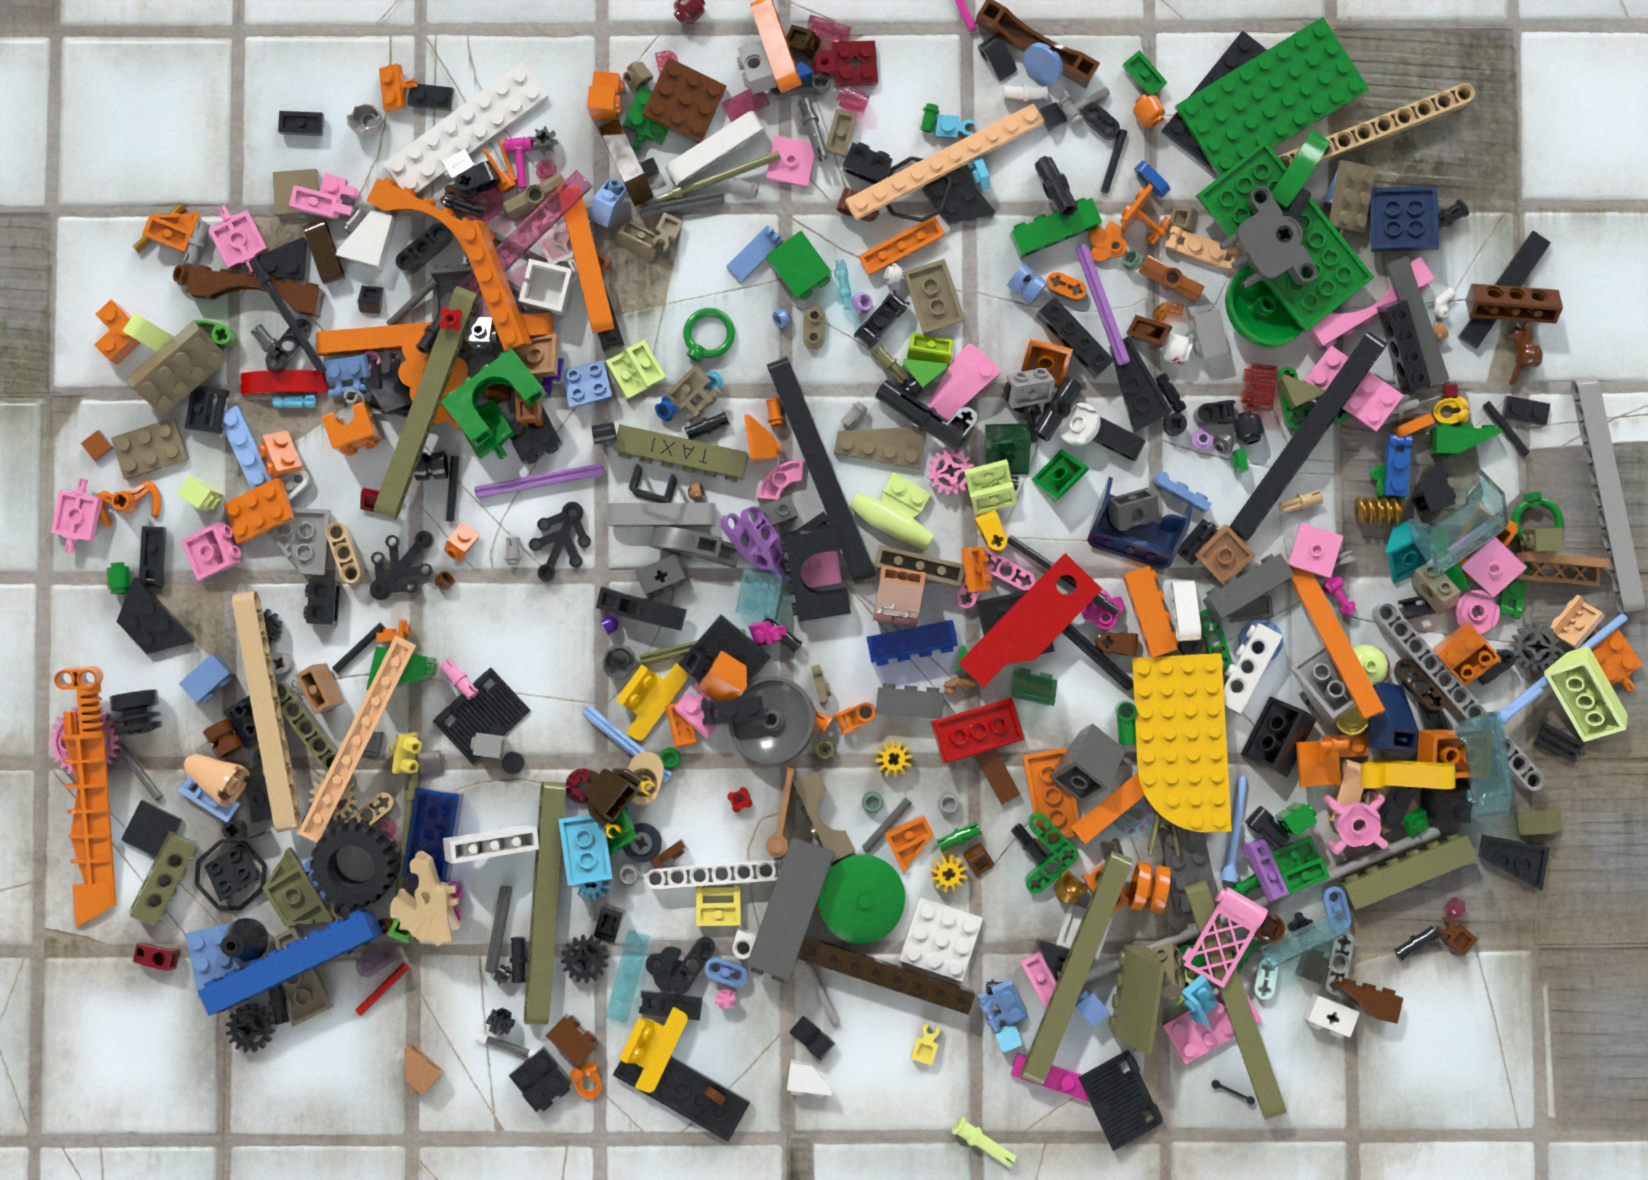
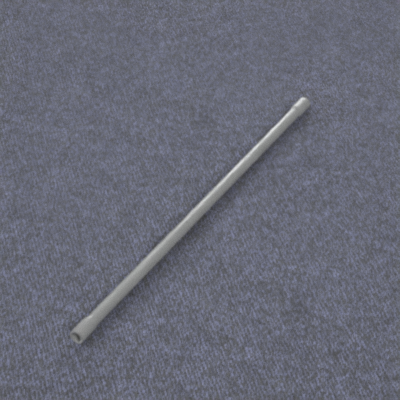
(1427, 835)

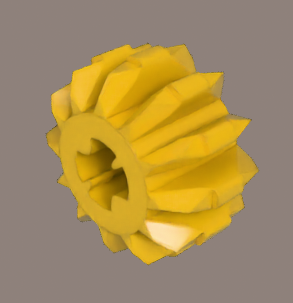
(901, 759)
(952, 879)

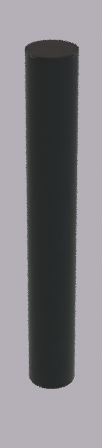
(1114, 161)
(1507, 430)
(452, 488)
(358, 648)

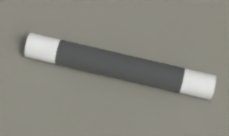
(503, 1045)

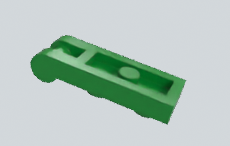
(1514, 592)

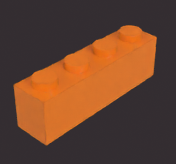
(1150, 612)

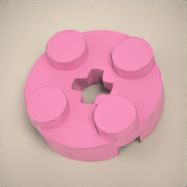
(1486, 605)

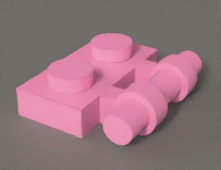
(690, 710)

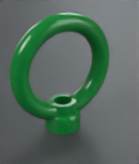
(696, 351)
(1535, 499)

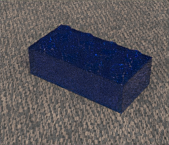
(433, 817)

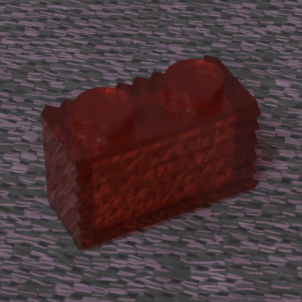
(1259, 387)

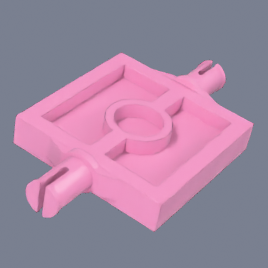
(237, 238)
(76, 515)

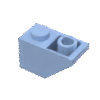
(607, 202)

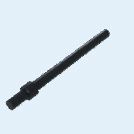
(265, 280)
(1099, 599)

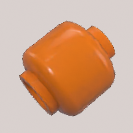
(1149, 111)

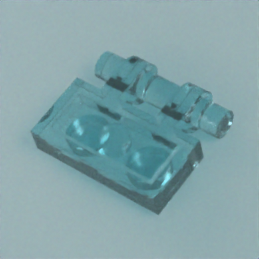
(844, 290)

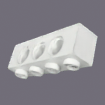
(1270, 641)
(490, 844)

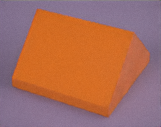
(1048, 356)

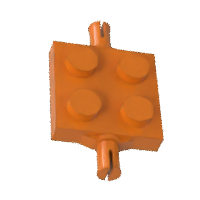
(1616, 658)

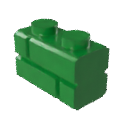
(1296, 818)

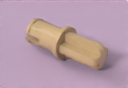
(1300, 501)

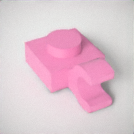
(338, 187)

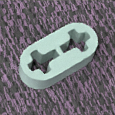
(1259, 978)

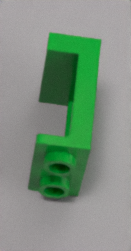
(799, 266)

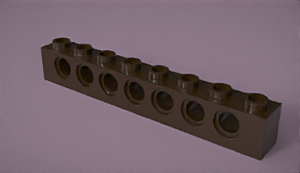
(887, 975)

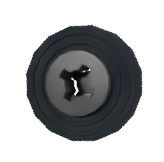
(649, 843)

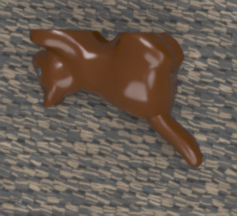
(1527, 353)

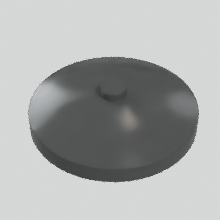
(786, 726)

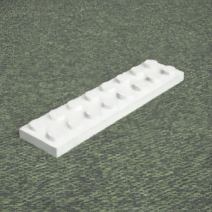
(467, 128)

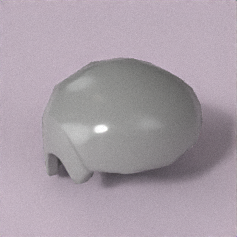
(365, 120)

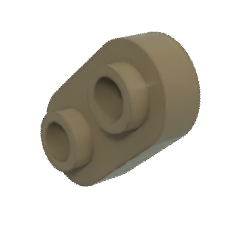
(813, 326)

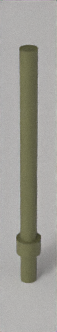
(678, 192)
(409, 795)

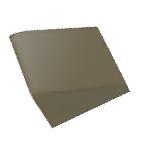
(1184, 218)
(430, 762)

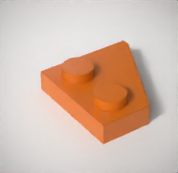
(171, 229)
(909, 840)

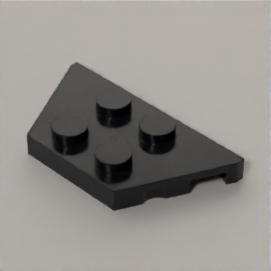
(963, 201)
(150, 621)

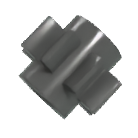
(549, 144)

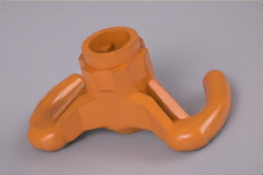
(128, 502)

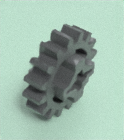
(1532, 655)

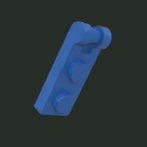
(1397, 466)

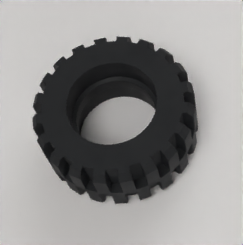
(335, 883)

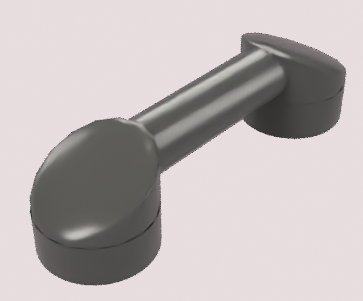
(819, 86)

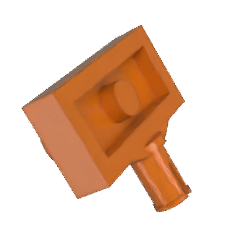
(394, 87)

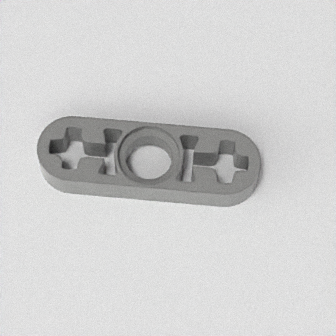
(1348, 948)

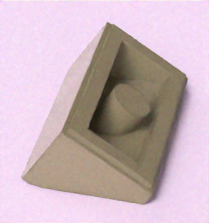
(637, 240)

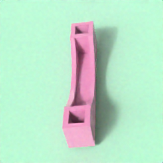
(1336, 324)

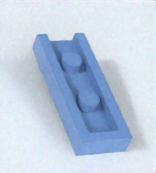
(754, 253)

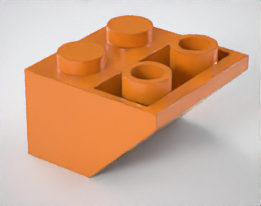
(1466, 653)

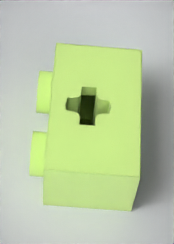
(200, 494)

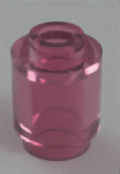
(853, 99)

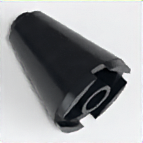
(245, 940)

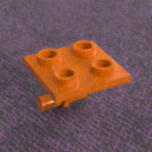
(1135, 211)
(1319, 762)

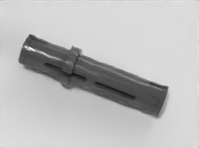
(810, 121)

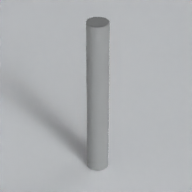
(821, 993)

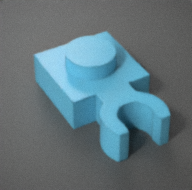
(949, 127)

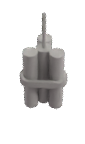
(1406, 408)

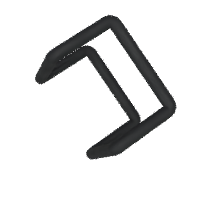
(648, 495)

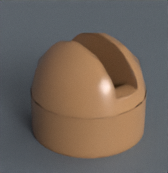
(1440, 331)
(696, 492)

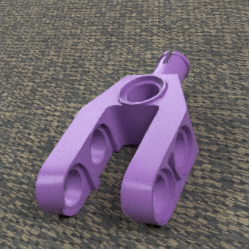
(759, 552)

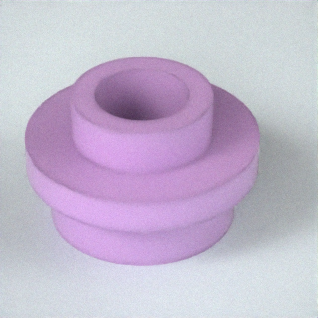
(865, 300)
(1197, 443)

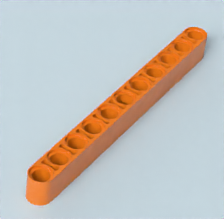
(392, 336)

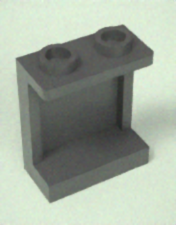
(448, 280)

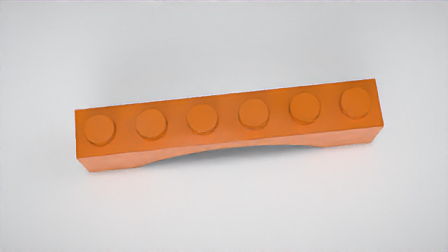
(392, 199)

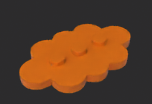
(413, 369)

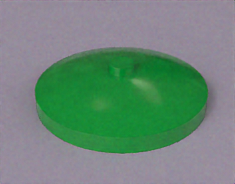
(1258, 313)
(861, 899)

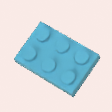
(584, 850)

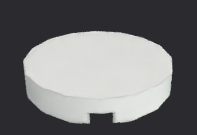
(1080, 425)

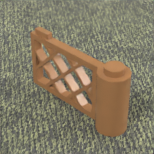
(778, 843)

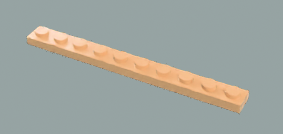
(944, 161)
(357, 739)

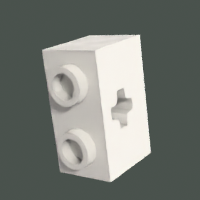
(1344, 1018)

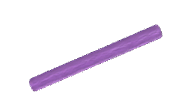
(1102, 305)
(539, 480)

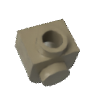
(637, 75)

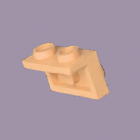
(1576, 622)

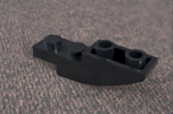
(641, 608)

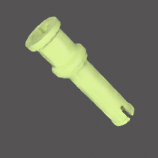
(975, 1137)

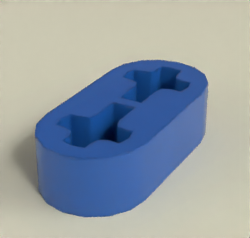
(1150, 176)

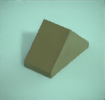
(1297, 391)
(1539, 821)

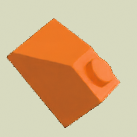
(761, 442)

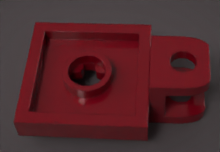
(837, 64)

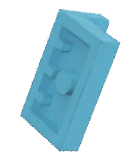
(1199, 1000)

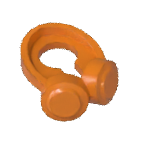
(590, 1070)

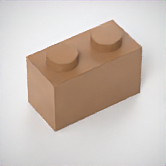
(320, 688)

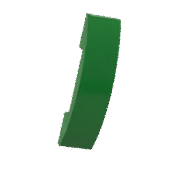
(1300, 169)

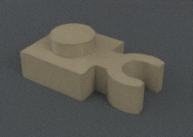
(667, 230)
(822, 689)

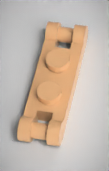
(1201, 249)

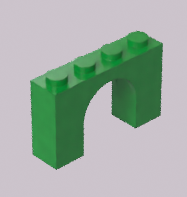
(504, 370)

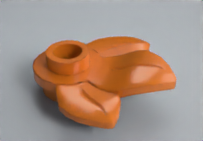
(1104, 240)

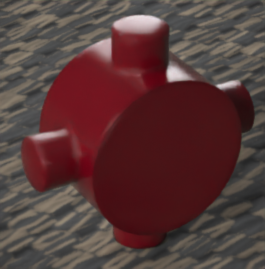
(1450, 391)

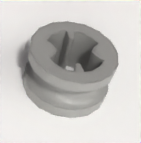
(1345, 557)

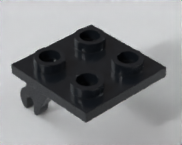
(387, 388)

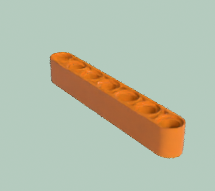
(588, 268)

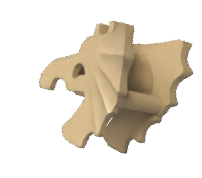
(431, 912)

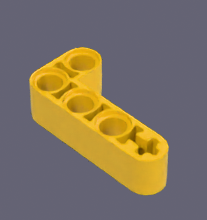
(1407, 774)

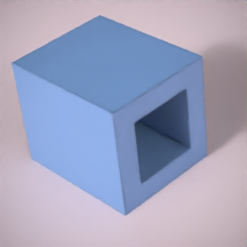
(1091, 1007)

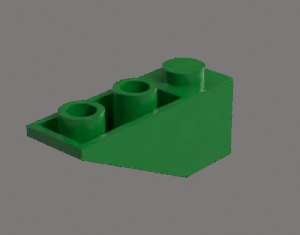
(1452, 440)

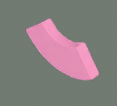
(779, 479)

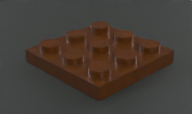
(684, 100)

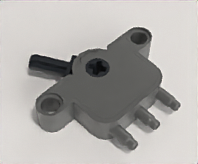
(1261, 243)

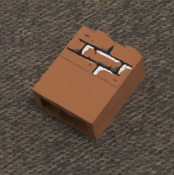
(899, 596)

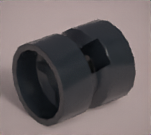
(433, 466)

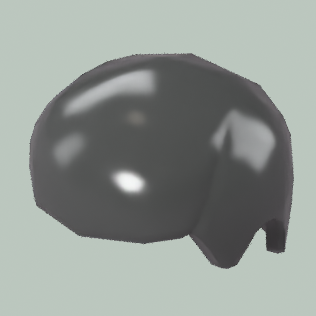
(619, 662)

